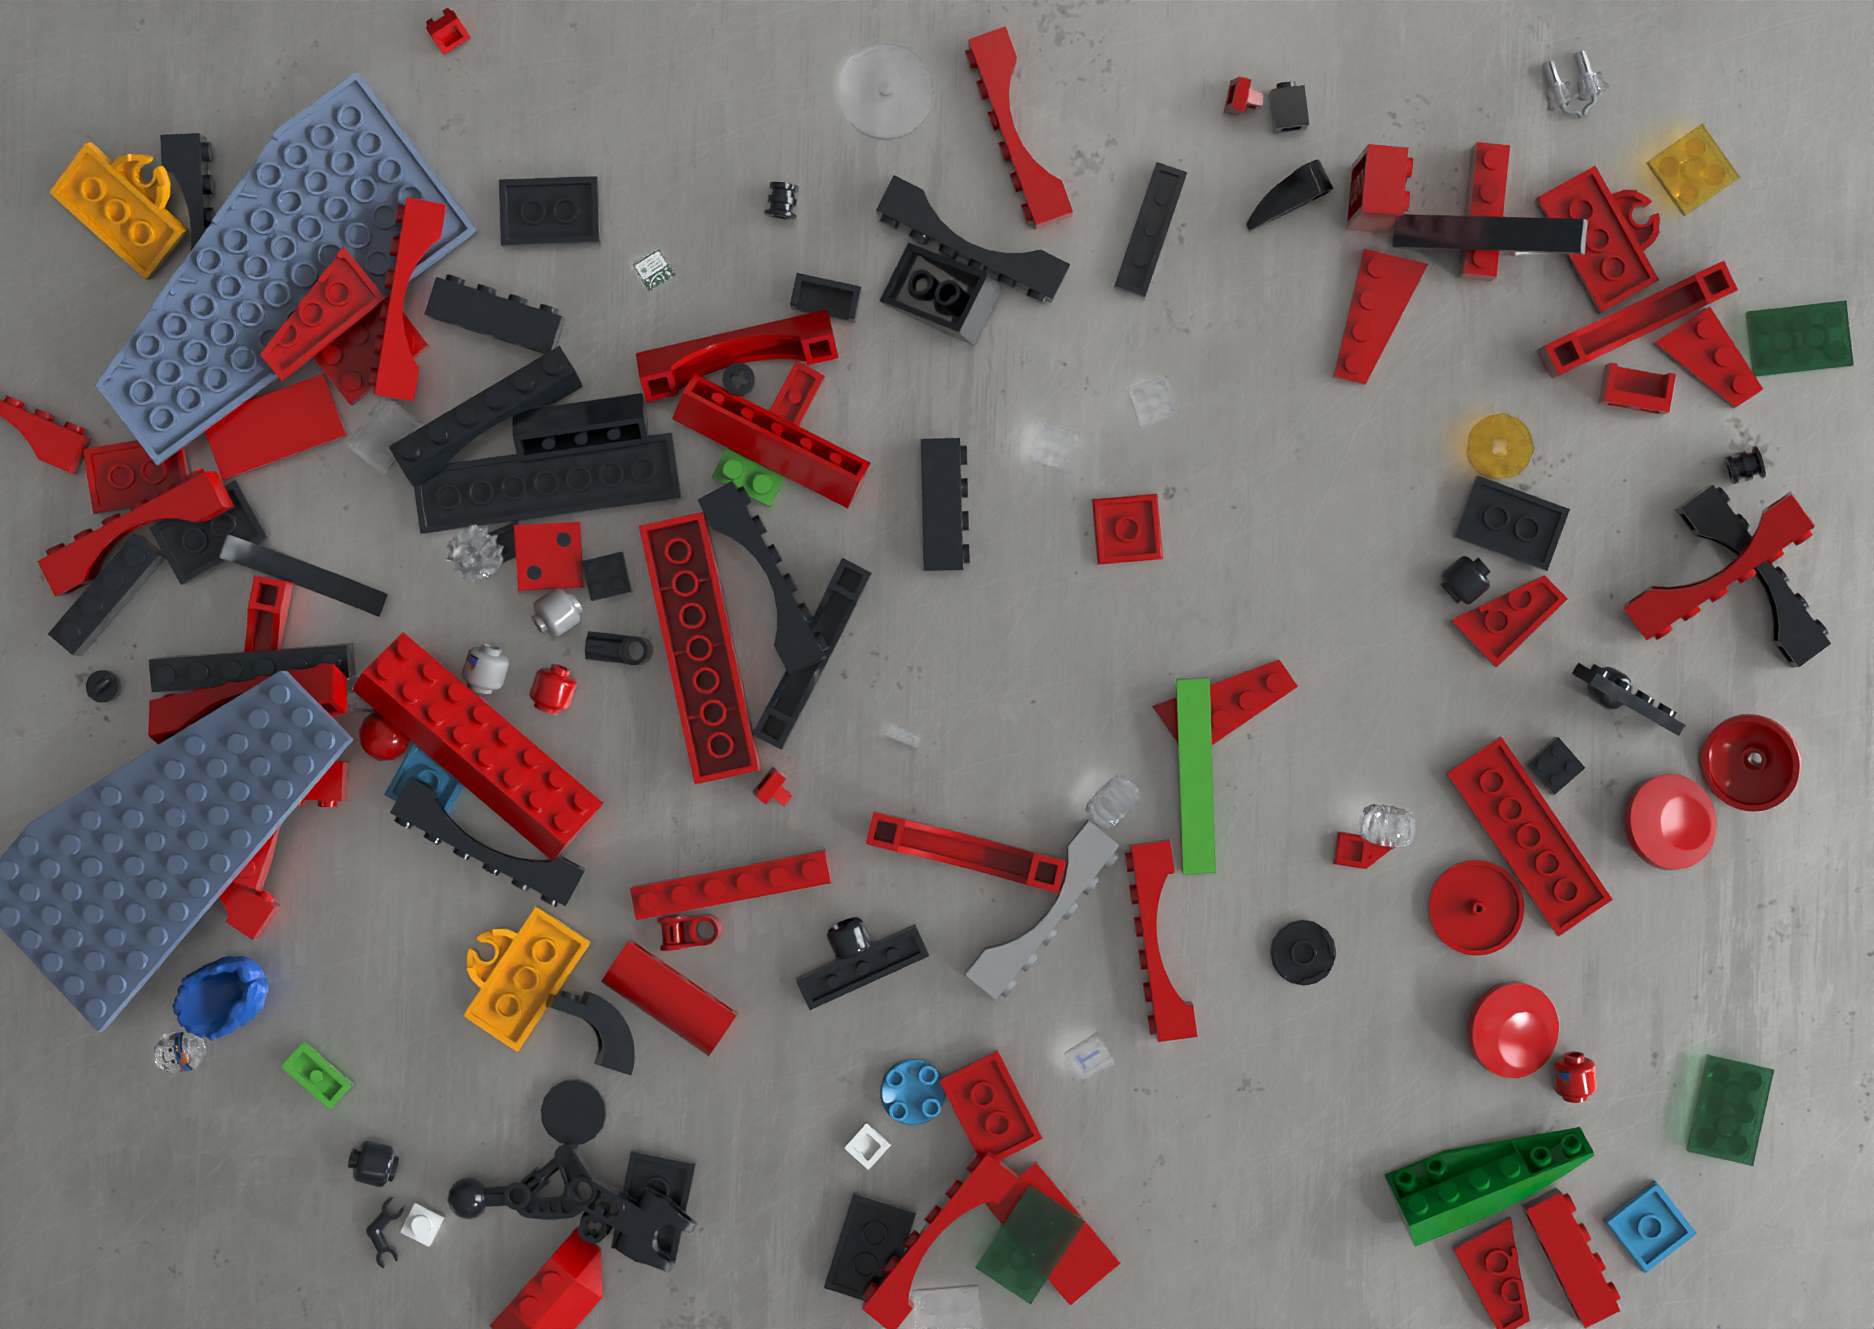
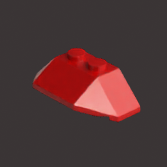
(559, 1291)

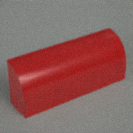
(669, 997)

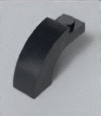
(611, 1030)

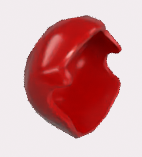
(381, 738)

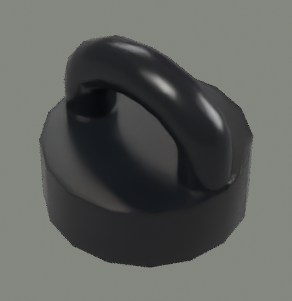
(103, 686)

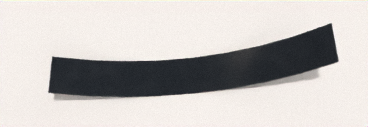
(303, 574)

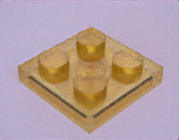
(1693, 170)

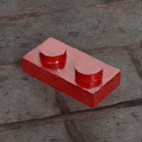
(797, 393)

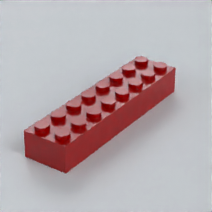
(700, 647)
(477, 746)

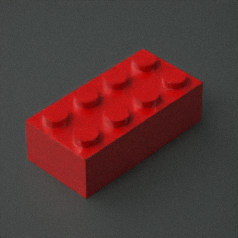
(1378, 188)

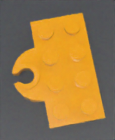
(122, 206)
(521, 975)

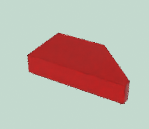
(1356, 852)

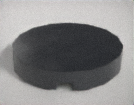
(1303, 952)
(573, 1112)

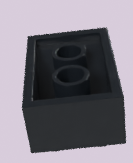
(942, 293)

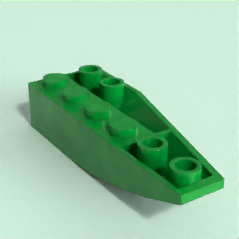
(1481, 1180)

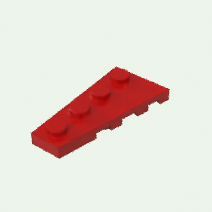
(1376, 306)
(329, 309)
(1236, 699)

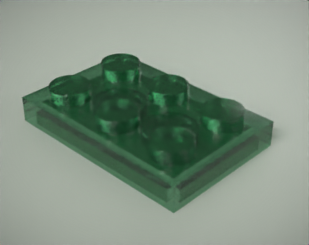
(1799, 338)
(1730, 1110)
(1030, 1243)

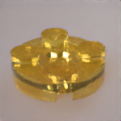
(1502, 427)

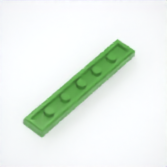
(1195, 775)

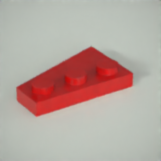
(1712, 357)
(1509, 619)
(1494, 1272)

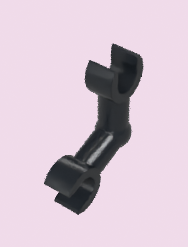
(375, 1233)

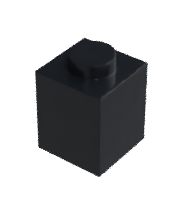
(1289, 107)

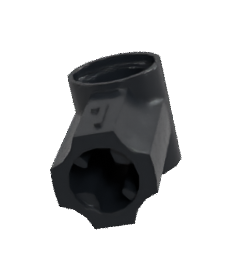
(615, 647)

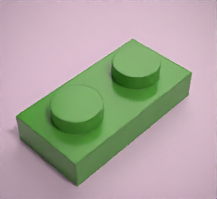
(758, 481)
(317, 1075)

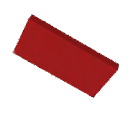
(275, 427)
(1087, 1256)

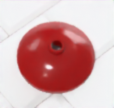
(1740, 779)

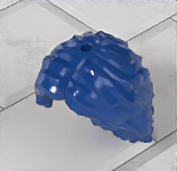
(220, 997)

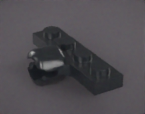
(1615, 690)
(859, 960)

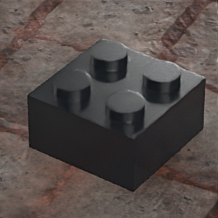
(607, 576)
(1554, 765)

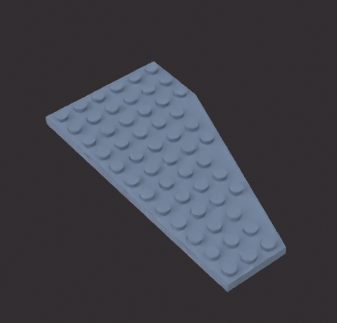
(315, 187)
(144, 853)

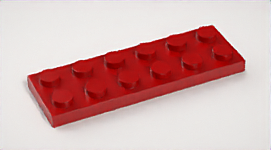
(1529, 836)

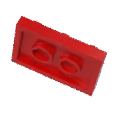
(351, 355)
(126, 474)
(990, 1107)

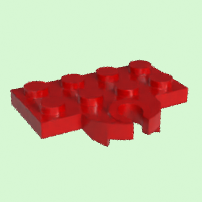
(1614, 247)

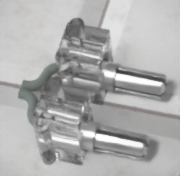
(1562, 95)

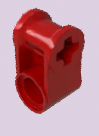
(686, 931)

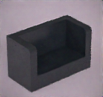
(817, 294)

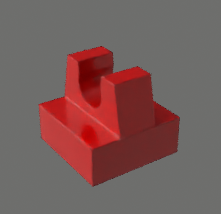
(447, 31)
(1242, 97)
(771, 787)

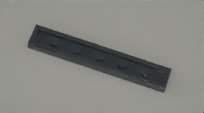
(1491, 234)

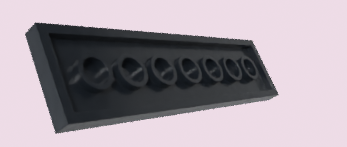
(515, 490)

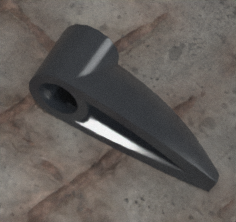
(1292, 193)

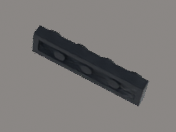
(1150, 229)

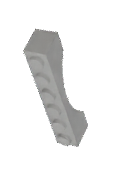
(1001, 962)

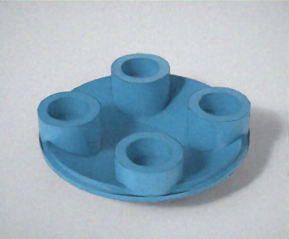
(912, 1092)

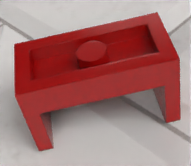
(1637, 389)

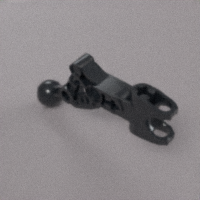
(636, 1219)

